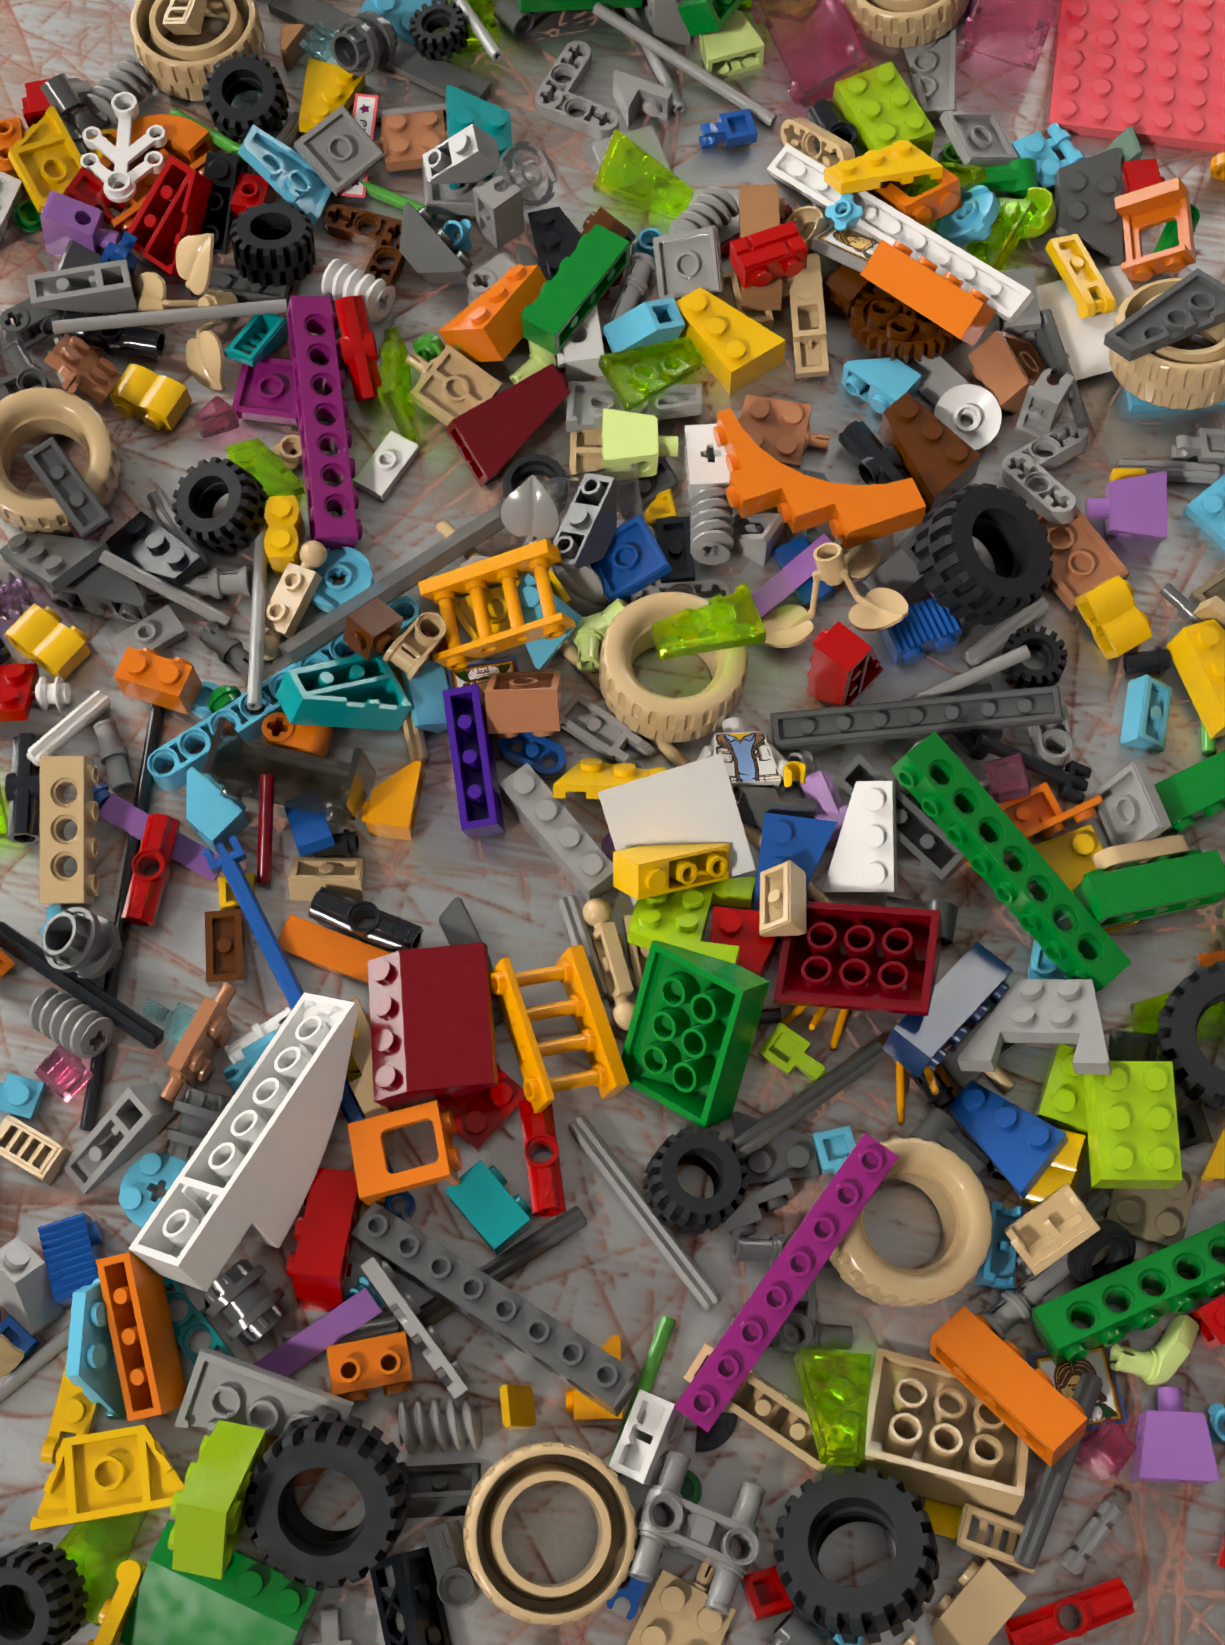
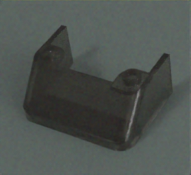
(300, 778)

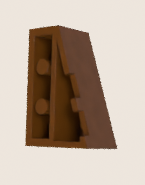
(928, 450)

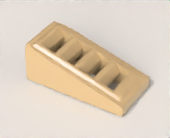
(185, 19)
(51, 1164)
(990, 1553)

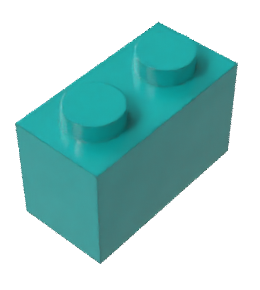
(490, 1207)

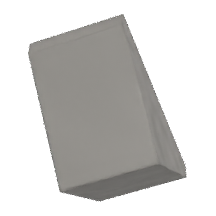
(757, 535)

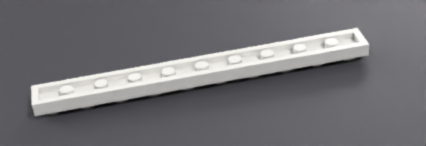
(886, 223)

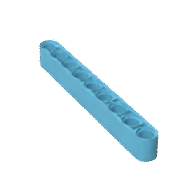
(248, 726)

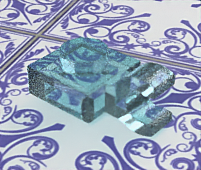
(173, 1021)

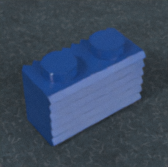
(922, 631)
(70, 1254)

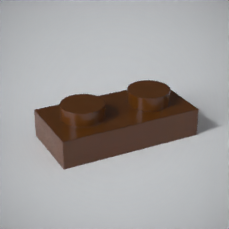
(225, 947)

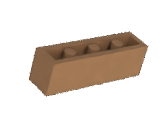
(760, 210)

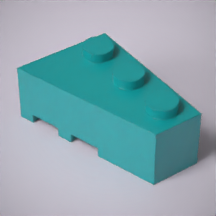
(344, 695)

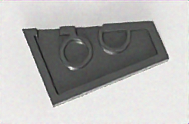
(52, 558)

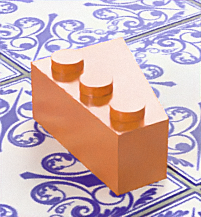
(493, 322)

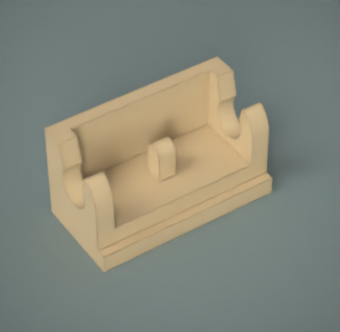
(1052, 1229)

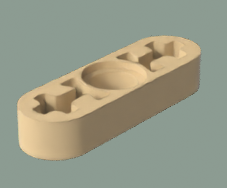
(828, 142)
(1140, 852)

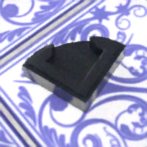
(717, 1435)

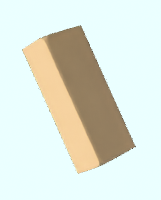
(337, 874)
(783, 901)

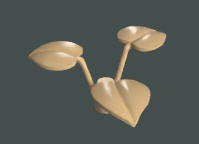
(193, 264)
(877, 611)

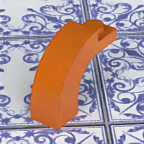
(185, 138)

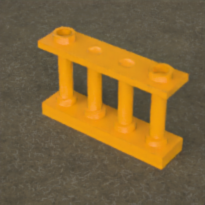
(474, 581)
(582, 1004)

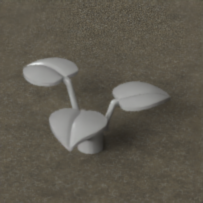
(534, 514)

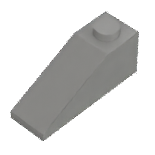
(87, 289)
(119, 1135)

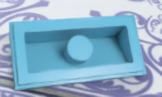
(427, 697)
(1146, 714)

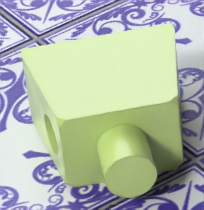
(732, 48)
(634, 439)

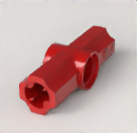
(358, 347)
(146, 891)
(546, 1177)
(1093, 1607)

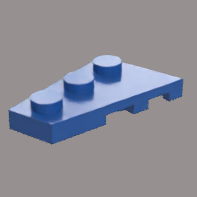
(791, 839)
(1009, 1136)

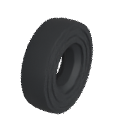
(1120, 1254)

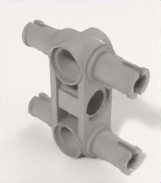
(697, 1532)

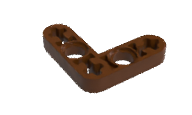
(380, 239)

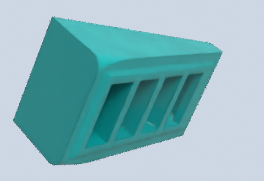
(276, 335)

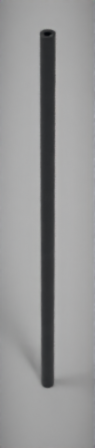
(112, 978)

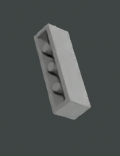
(557, 832)

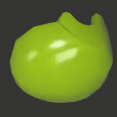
(1045, 214)

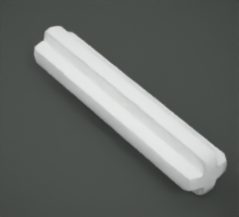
(69, 727)

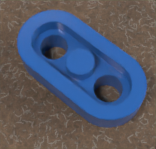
(534, 753)

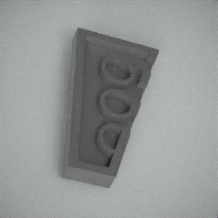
(1174, 315)

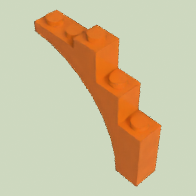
(853, 511)

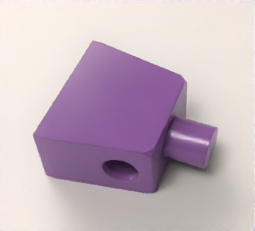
(69, 220)
(1133, 507)
(1173, 1443)

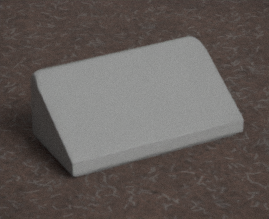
(936, 378)

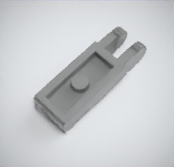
(602, 731)

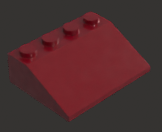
(862, 959)
(431, 1025)

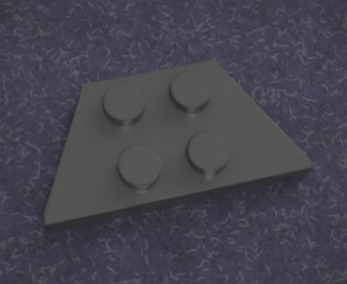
(1087, 203)

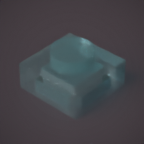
(318, 42)

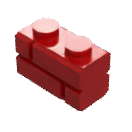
(768, 255)

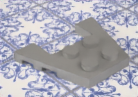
(1043, 1013)

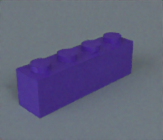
(473, 762)

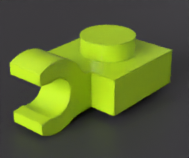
(788, 1051)

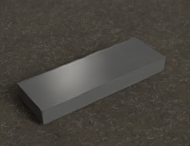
(230, 280)
(68, 488)

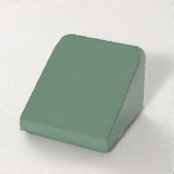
(1129, 145)

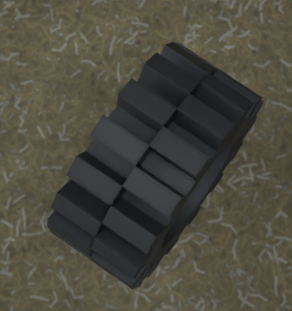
(436, 17)
(1043, 644)

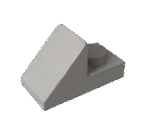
(636, 95)

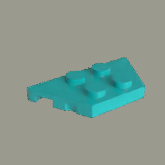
(465, 109)

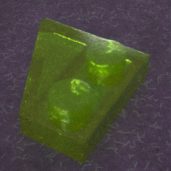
(265, 467)

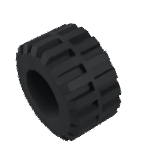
(242, 75)
(273, 244)
(201, 492)
(714, 1158)
(53, 1589)

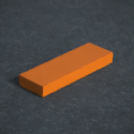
(328, 949)

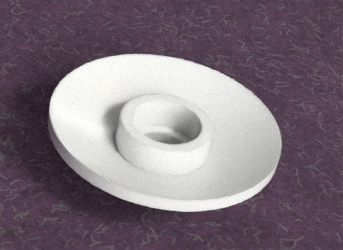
(972, 402)

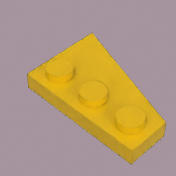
(892, 163)

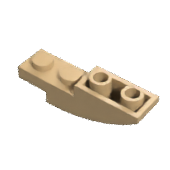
(809, 320)

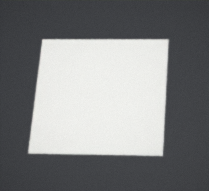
(1084, 337)
(679, 807)

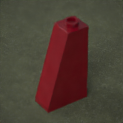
(501, 425)

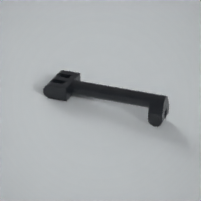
(1067, 778)

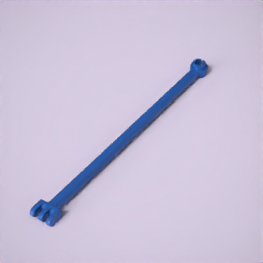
(283, 971)

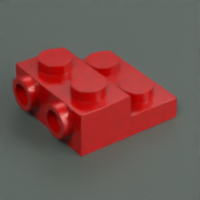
(485, 1112)

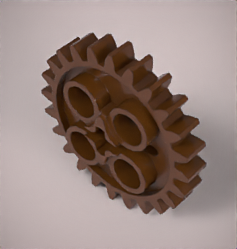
(896, 328)

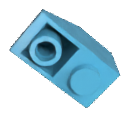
(645, 325)
(880, 381)
(209, 813)

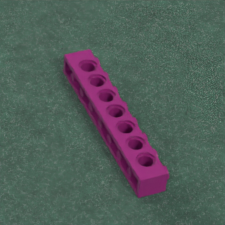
(316, 316)
(785, 1282)

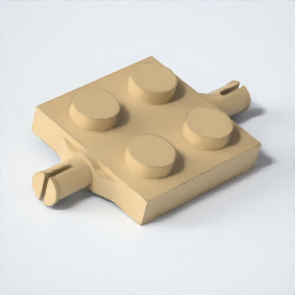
(450, 384)
(677, 1613)

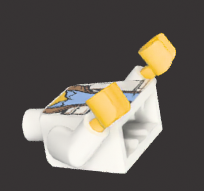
(751, 758)

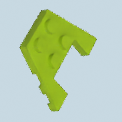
(683, 916)

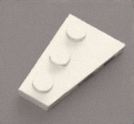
(867, 842)

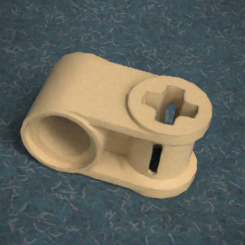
(413, 648)

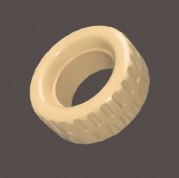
(904, 21)
(183, 69)
(1172, 375)
(53, 412)
(656, 715)
(964, 1231)
(612, 1555)

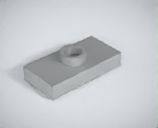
(153, 632)

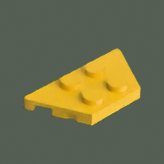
(45, 158)
(107, 1478)

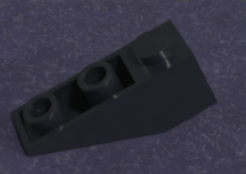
(224, 172)

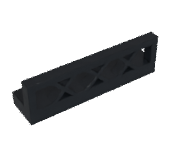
(413, 1597)

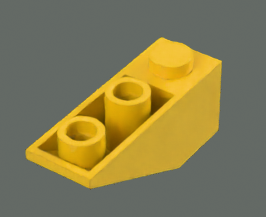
(669, 868)

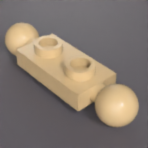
(292, 597)
(610, 954)

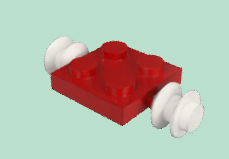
(21, 686)

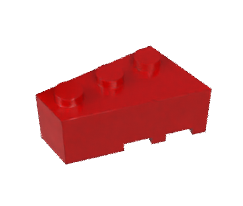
(170, 213)
(841, 667)
(741, 929)
(325, 1240)

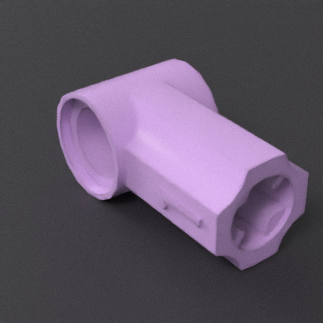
(829, 806)

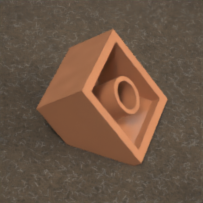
(1007, 368)
(524, 703)

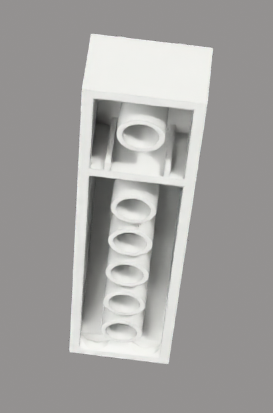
(259, 1152)

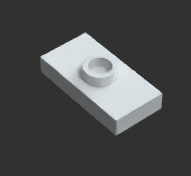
(387, 465)

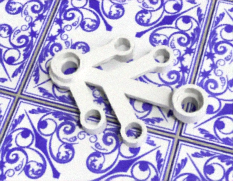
(121, 184)

